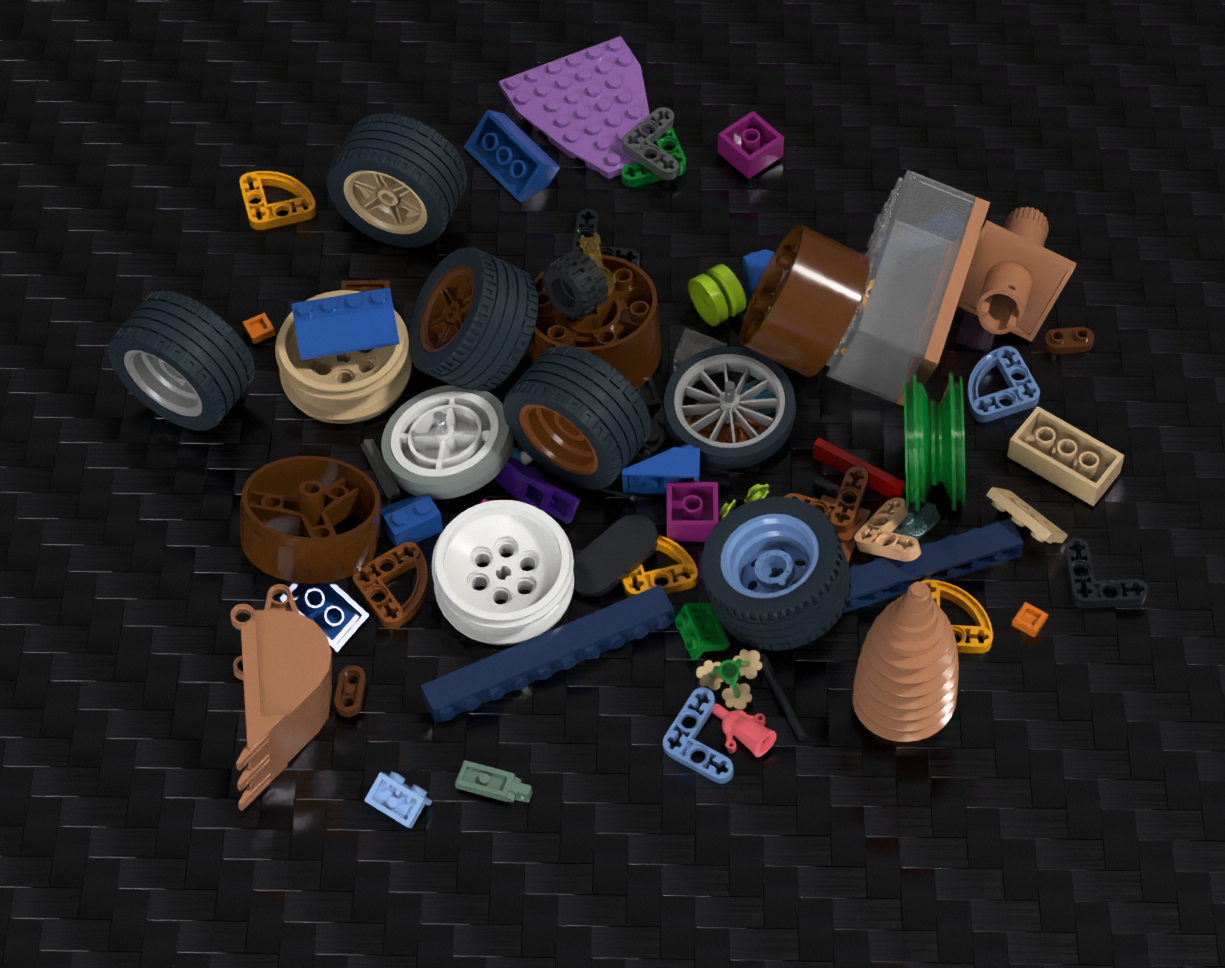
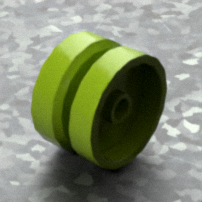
(717, 295)

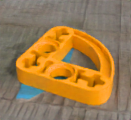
(269, 211)
(646, 580)
(974, 609)

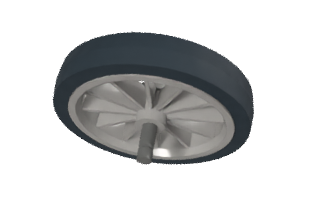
(730, 406)

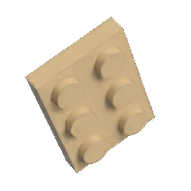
(1025, 515)

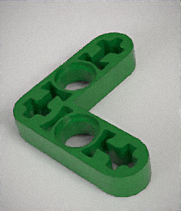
(648, 177)

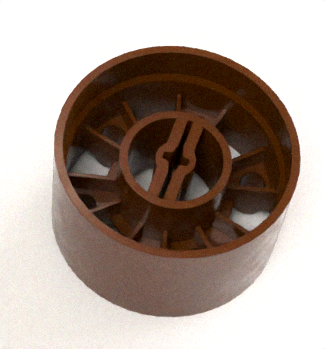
(804, 301)
(619, 331)

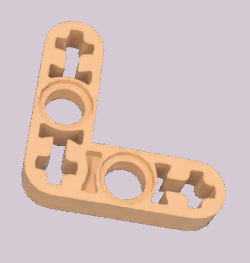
(873, 537)

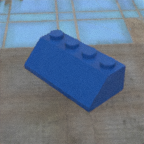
(511, 156)
(345, 323)

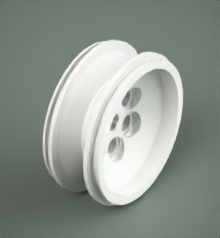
(483, 537)

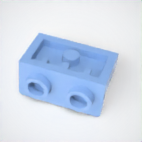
(397, 799)

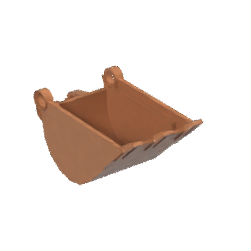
(284, 687)

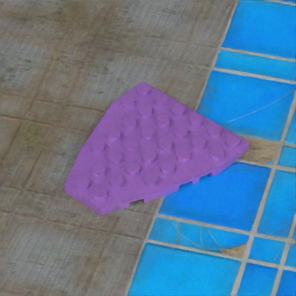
(584, 103)

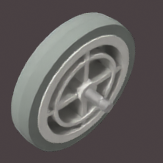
(447, 442)

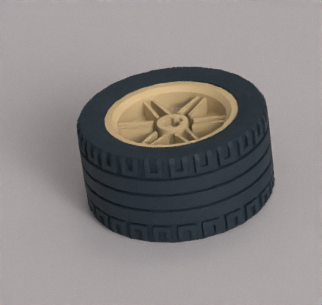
(397, 180)

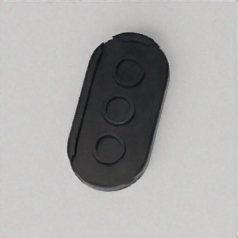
(614, 555)

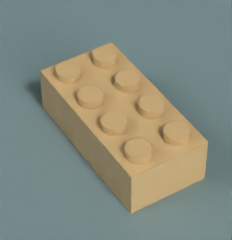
(1065, 456)

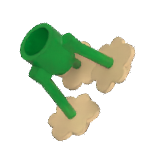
(729, 672)

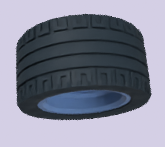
(776, 573)

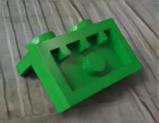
(701, 629)

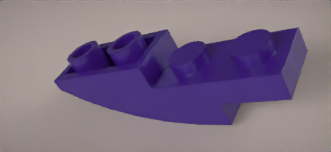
(531, 489)

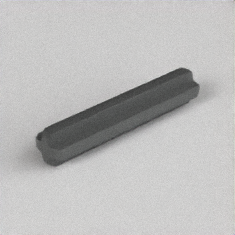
(378, 466)

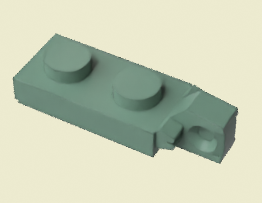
(492, 783)

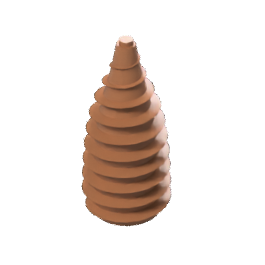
(907, 669)

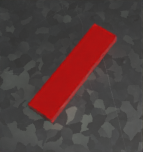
(842, 461)

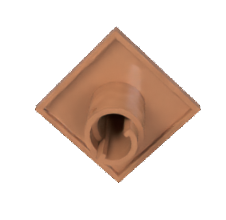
(1014, 276)

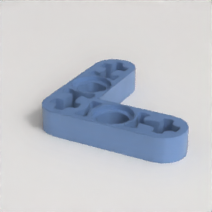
(689, 745)

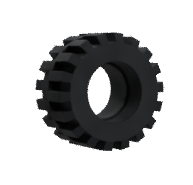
(575, 285)

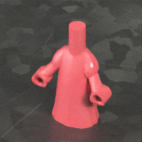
(747, 729)

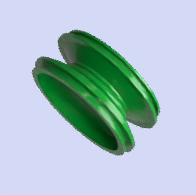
(934, 442)

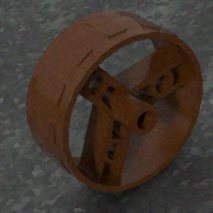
(307, 500)

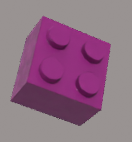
(750, 144)
(691, 510)

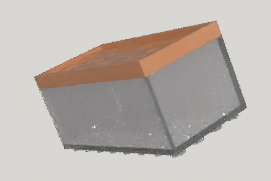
(912, 286)

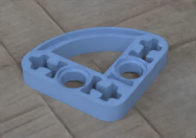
(1014, 393)

